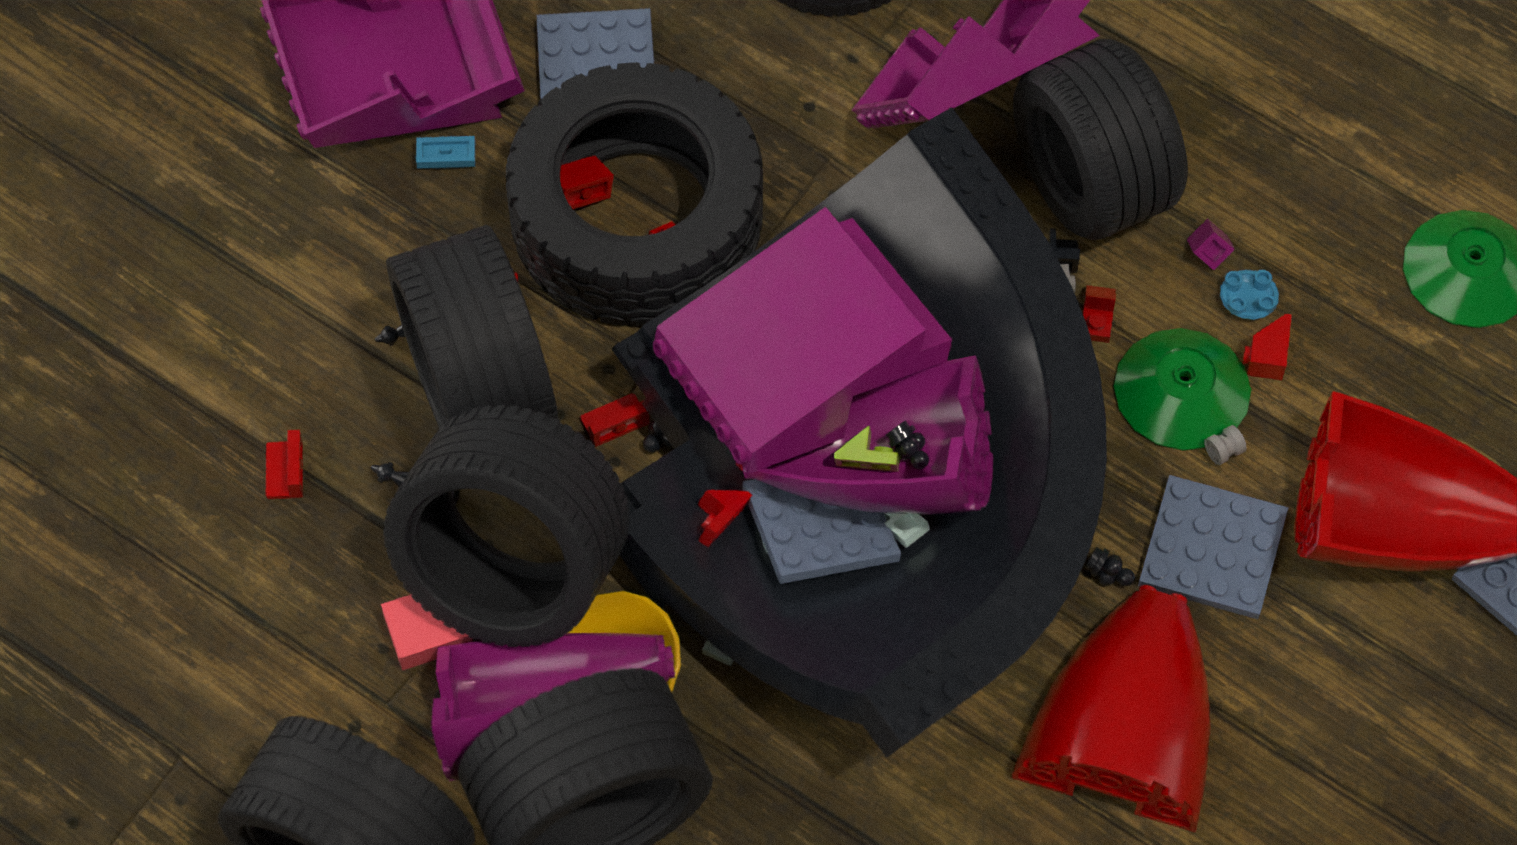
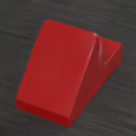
(1098, 312)
(722, 508)

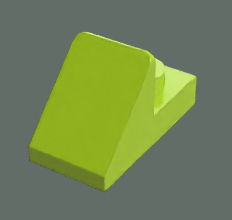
(857, 454)

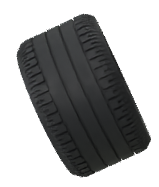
(1100, 139)

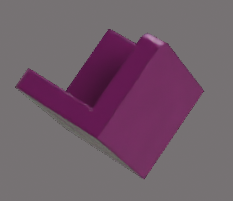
(1210, 244)

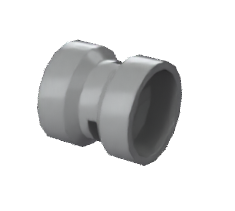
(1225, 445)

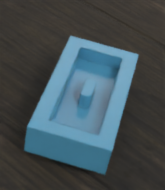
(445, 152)

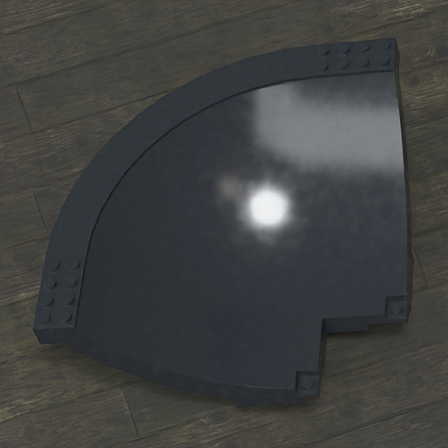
(981, 586)

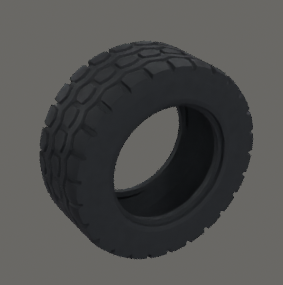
(627, 114)

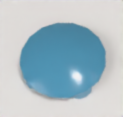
(1249, 293)

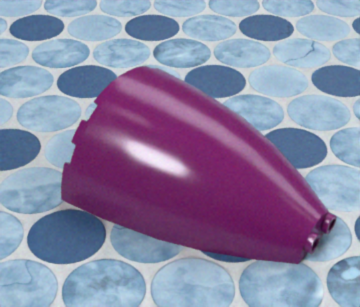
(944, 407)
(488, 680)

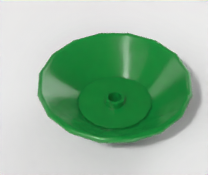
(1455, 284)
(1175, 410)

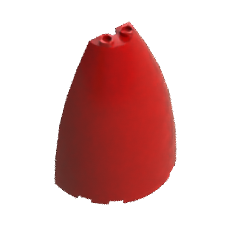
(1400, 495)
(1129, 713)

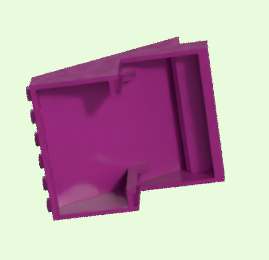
(390, 65)
(931, 78)
(795, 338)

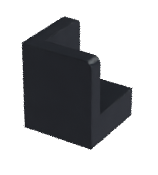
(1065, 251)

